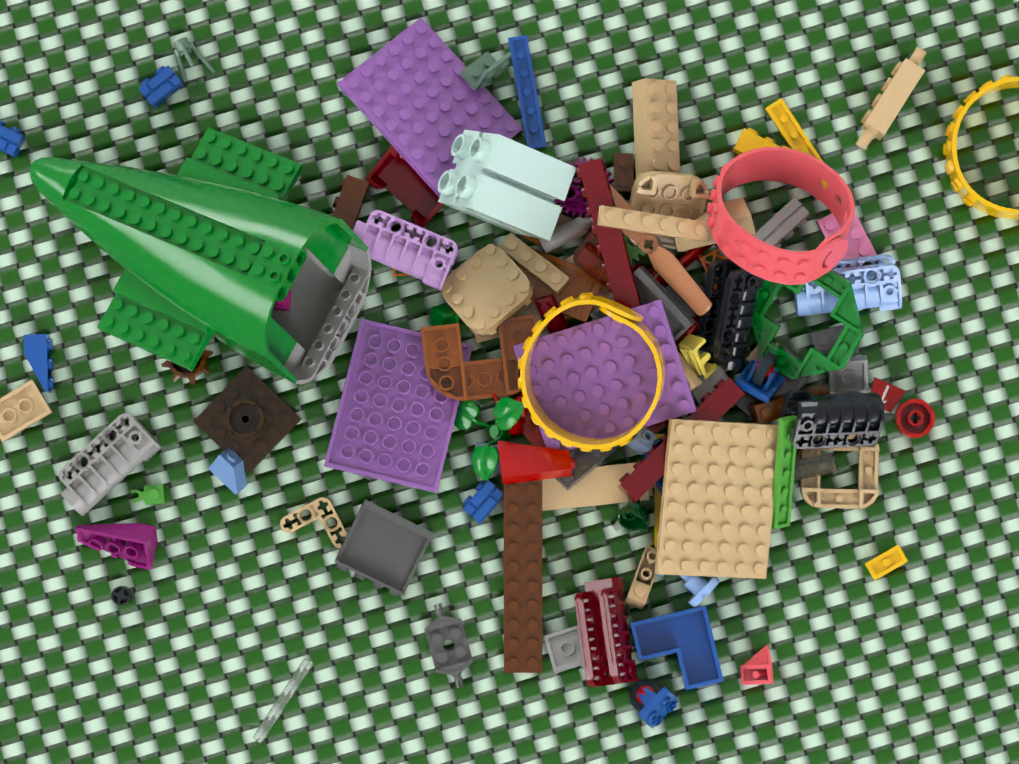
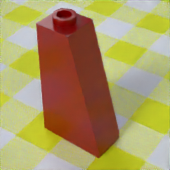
(533, 463)

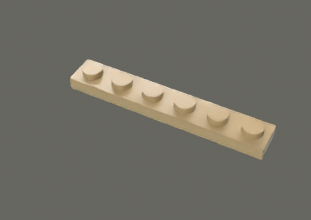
(652, 223)

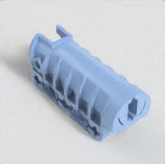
(872, 286)

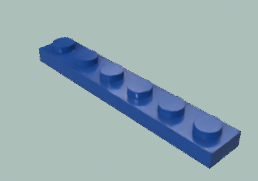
(527, 92)

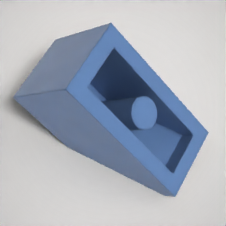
(230, 470)

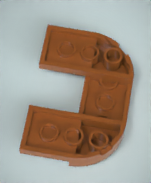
(474, 378)

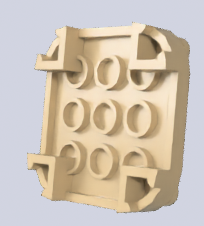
(668, 195)
(487, 290)

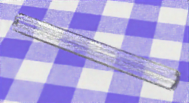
(282, 700)

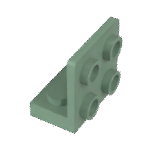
(483, 69)

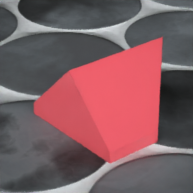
(758, 669)

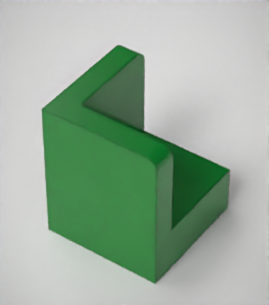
(442, 315)

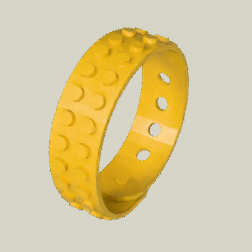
(952, 167)
(618, 313)

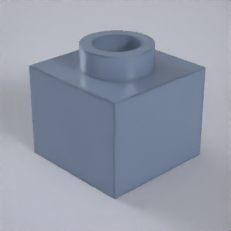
(642, 441)

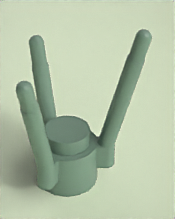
(183, 48)

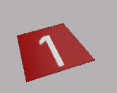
(889, 393)

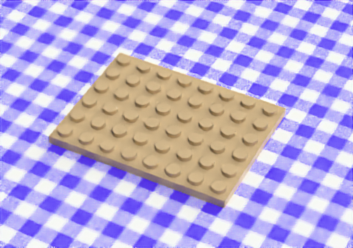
(717, 499)

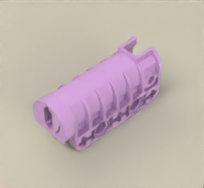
(407, 254)

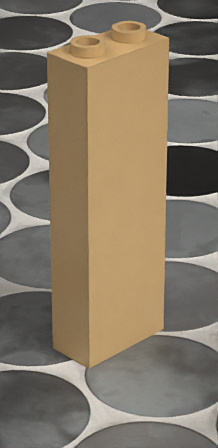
(595, 489)

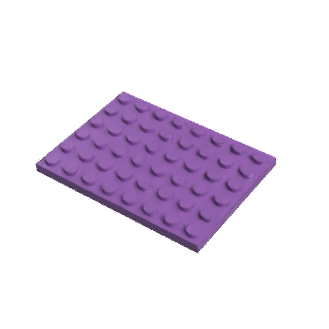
(422, 101)
(605, 377)
(389, 413)

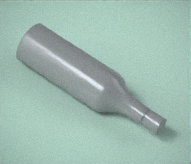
(567, 233)

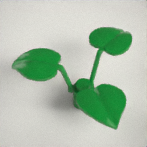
(507, 413)

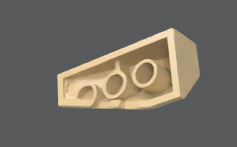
(738, 211)

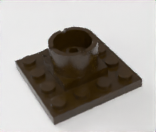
(267, 425)

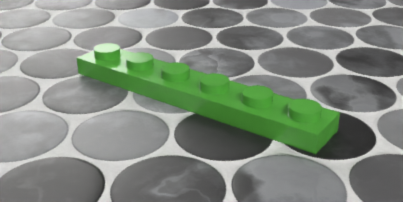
(783, 474)

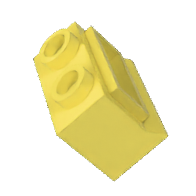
(689, 349)

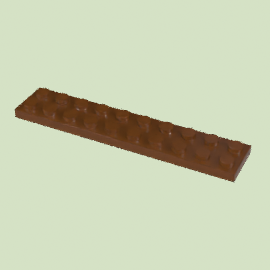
(523, 577)

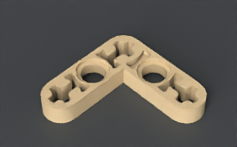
(316, 514)

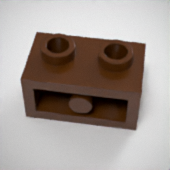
(623, 172)

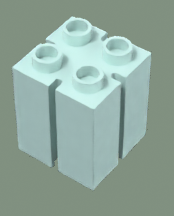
(505, 183)

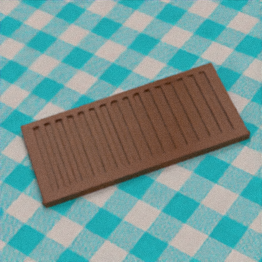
(579, 283)

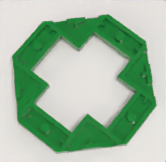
(815, 361)

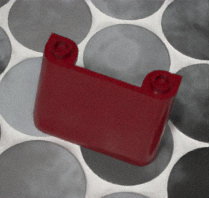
(406, 185)

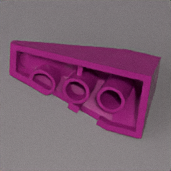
(128, 541)

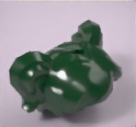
(633, 516)

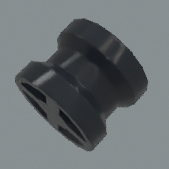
(118, 595)

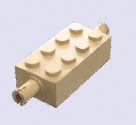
(894, 95)

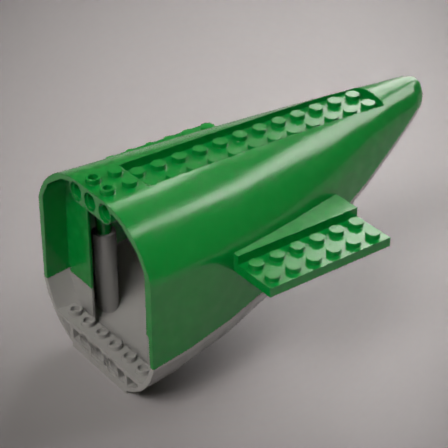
(216, 254)

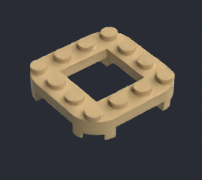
(844, 498)

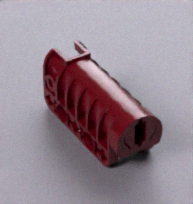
(604, 633)

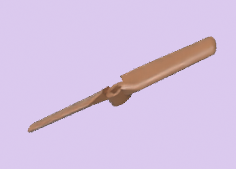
(667, 265)

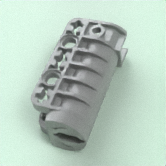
(109, 465)

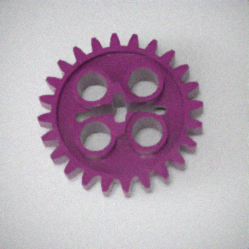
(577, 204)

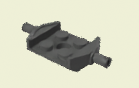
(446, 661)

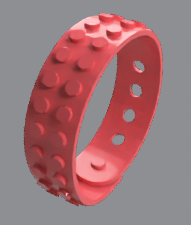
(765, 259)

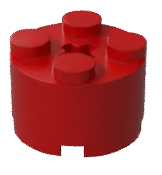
(922, 411)

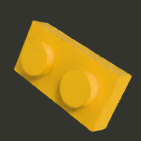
(886, 562)

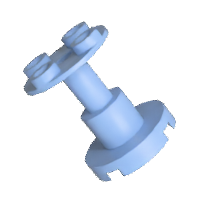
(699, 587)

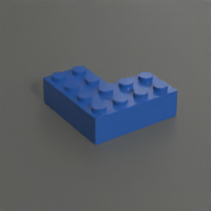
(688, 636)

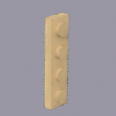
(534, 263)

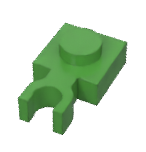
(152, 494)

